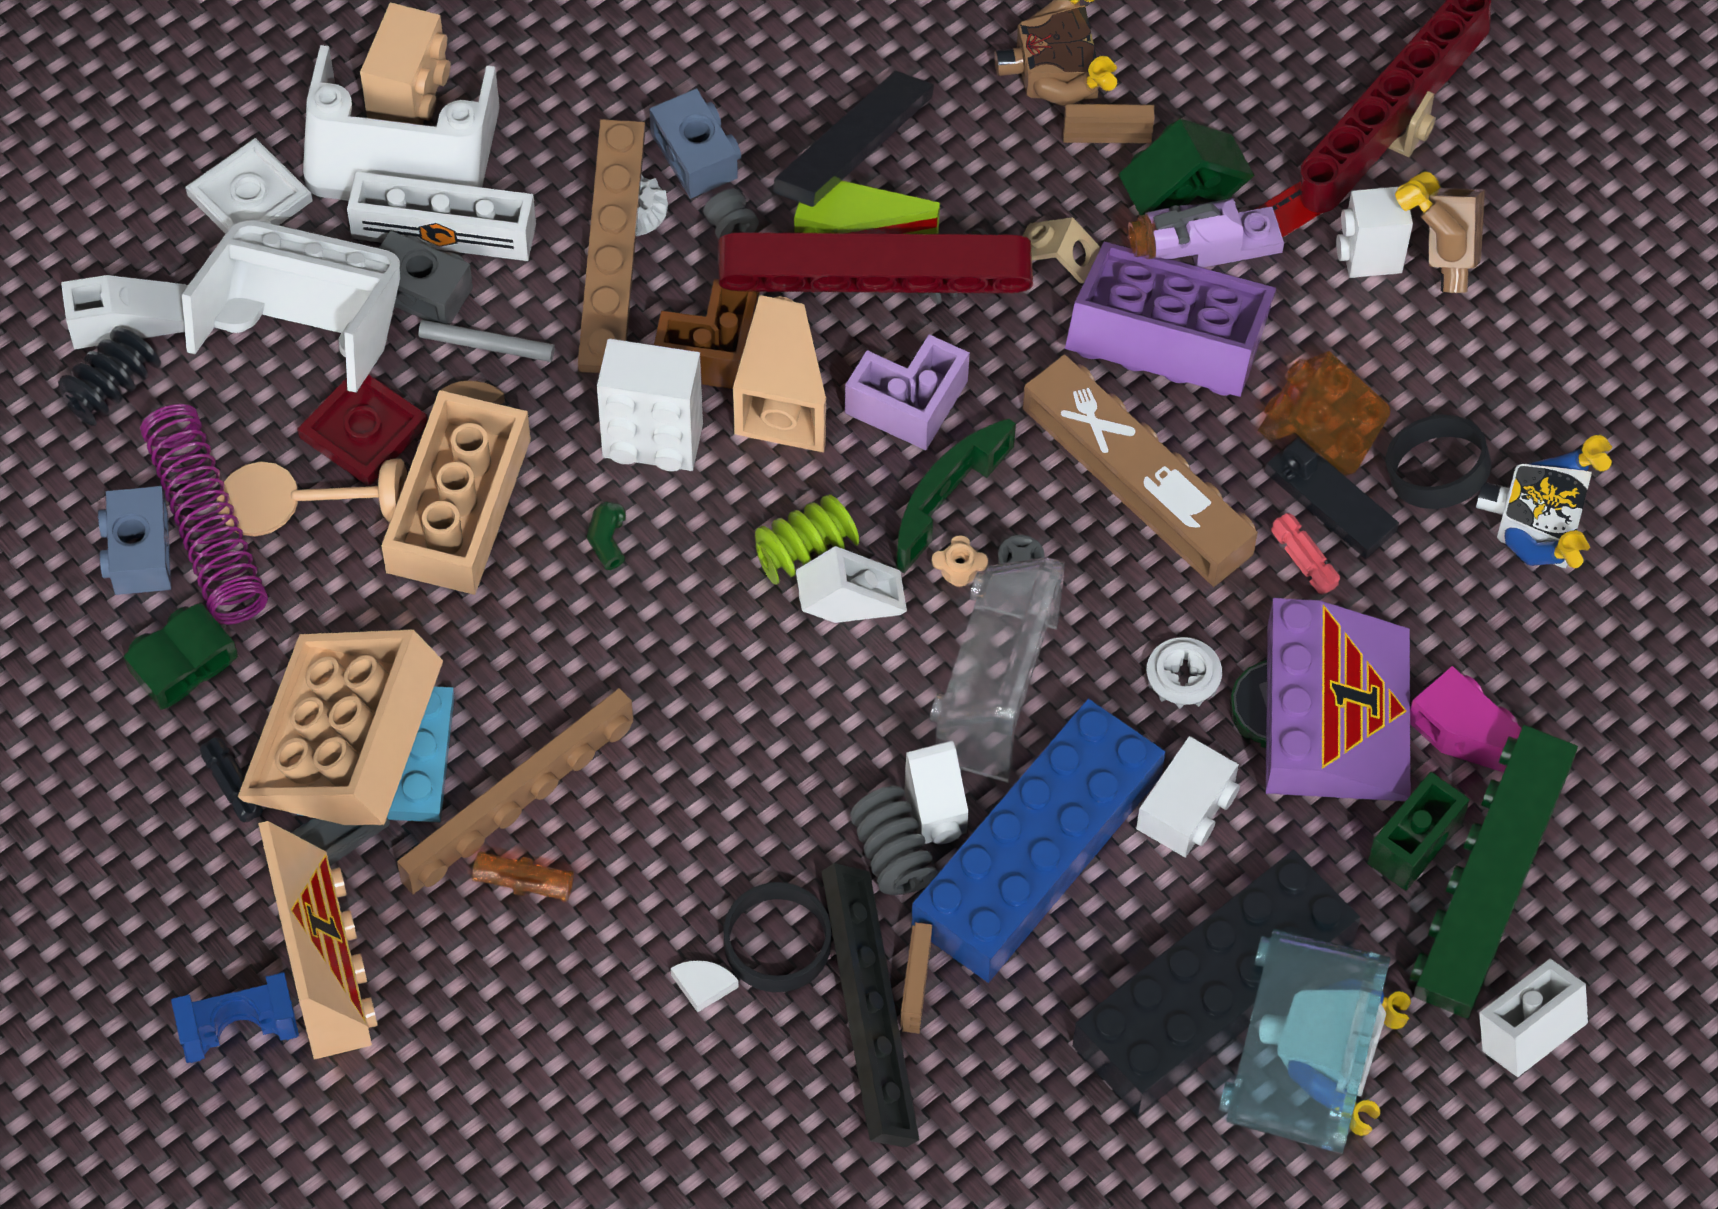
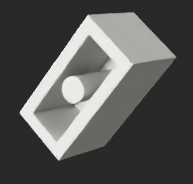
(1374, 233)
(1188, 797)
(1533, 1017)

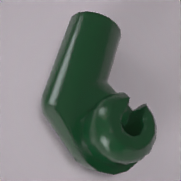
(601, 530)

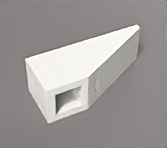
(110, 302)

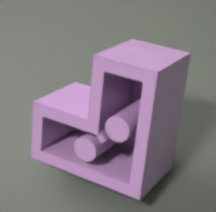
(909, 400)

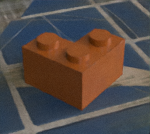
(717, 337)

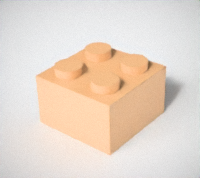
(405, 66)

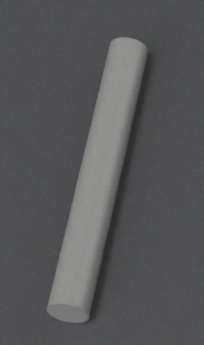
(486, 340)

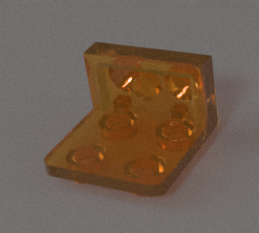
(1327, 410)

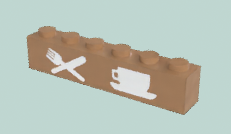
(1140, 470)

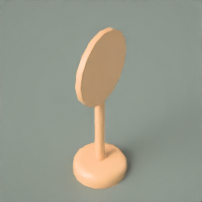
(268, 495)

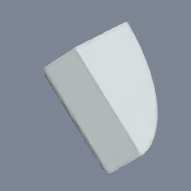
(703, 982)

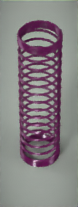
(178, 441)

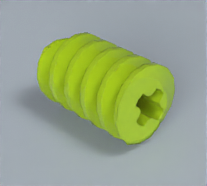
(803, 535)

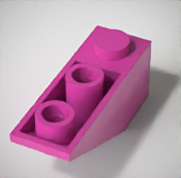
(1463, 720)

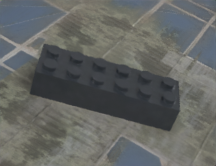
(1205, 984)

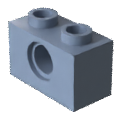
(697, 165)
(143, 564)

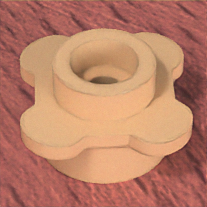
(956, 573)

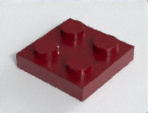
(363, 427)

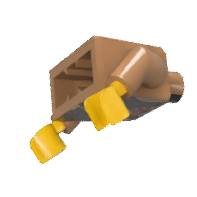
(1057, 56)
(1453, 223)

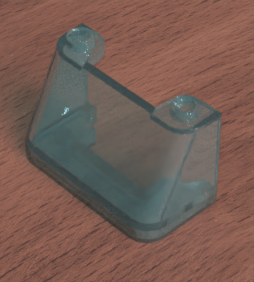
(1306, 1040)

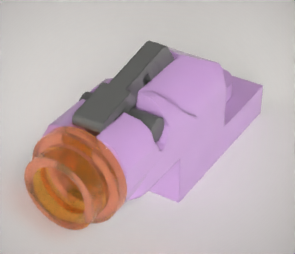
(1208, 232)

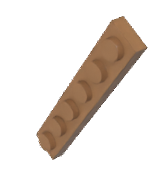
(611, 240)
(506, 799)

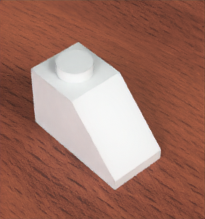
(849, 587)
(936, 793)

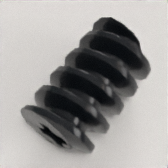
(105, 373)

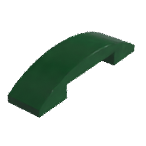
(978, 451)

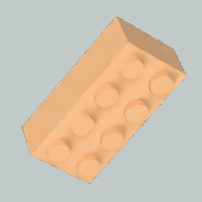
(456, 492)

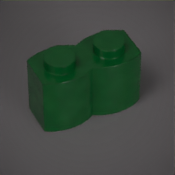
(180, 655)

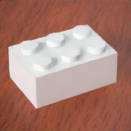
(650, 405)

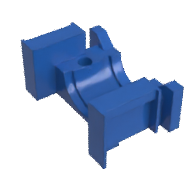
(203, 1021)

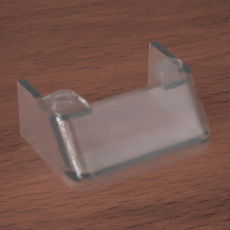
(997, 662)

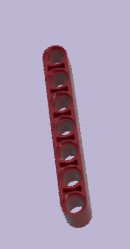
(1391, 102)
(875, 263)

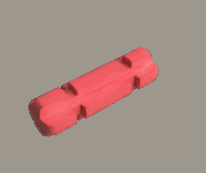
(1305, 553)

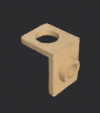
(1418, 128)
(1057, 240)

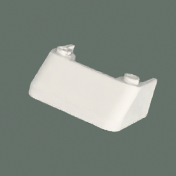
(346, 144)
(299, 280)

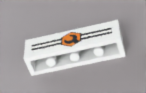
(443, 215)

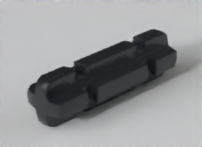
(229, 777)

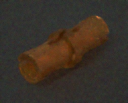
(523, 876)

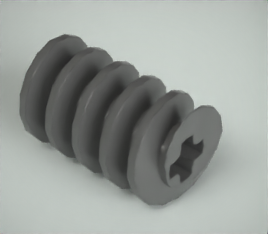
(891, 842)

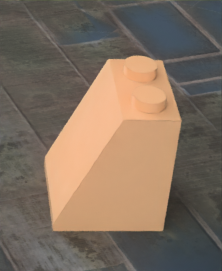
(779, 379)

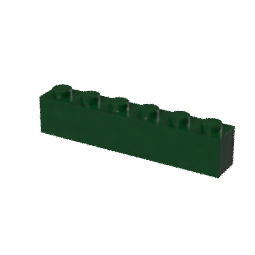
(1495, 871)

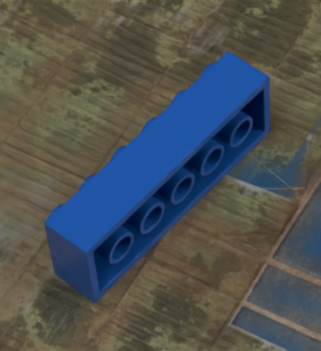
(1038, 839)

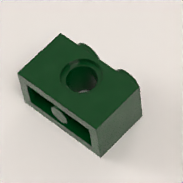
(1418, 831)

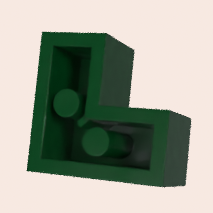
(1183, 165)

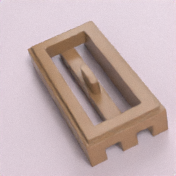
(1108, 123)
(916, 978)

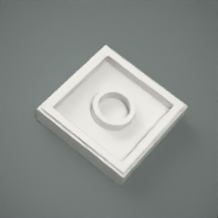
(249, 187)

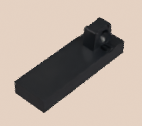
(1331, 497)

